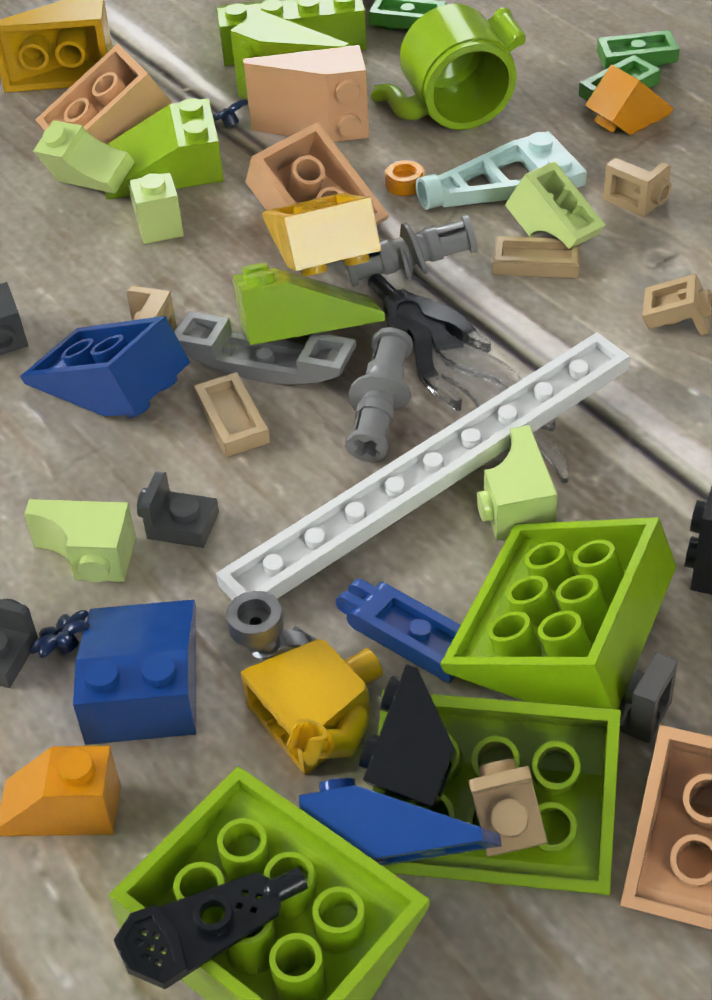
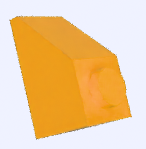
(626, 103)
(63, 794)

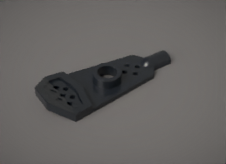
(192, 941)

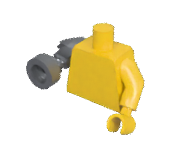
(303, 687)

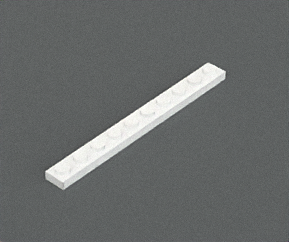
(423, 471)

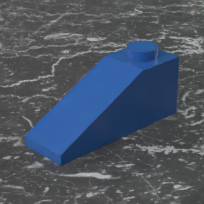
(391, 828)

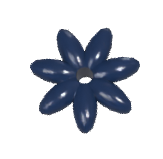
(228, 114)
(61, 636)

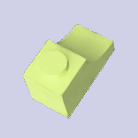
(81, 159)
(552, 204)
(156, 207)
(518, 487)
(90, 534)

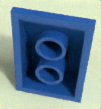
(111, 366)
(137, 673)

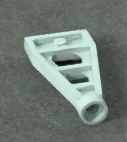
(532, 151)

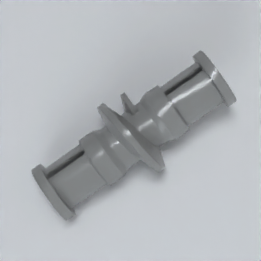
(416, 248)
(379, 395)

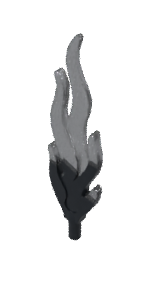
(459, 362)

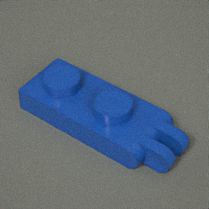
(399, 624)

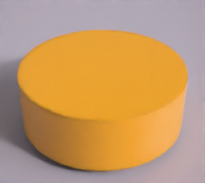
(402, 177)

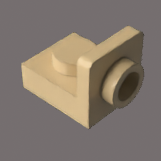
(636, 187)
(678, 301)
(150, 303)
(508, 806)

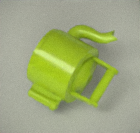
(456, 67)

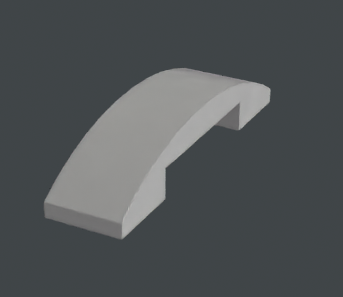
(213, 343)

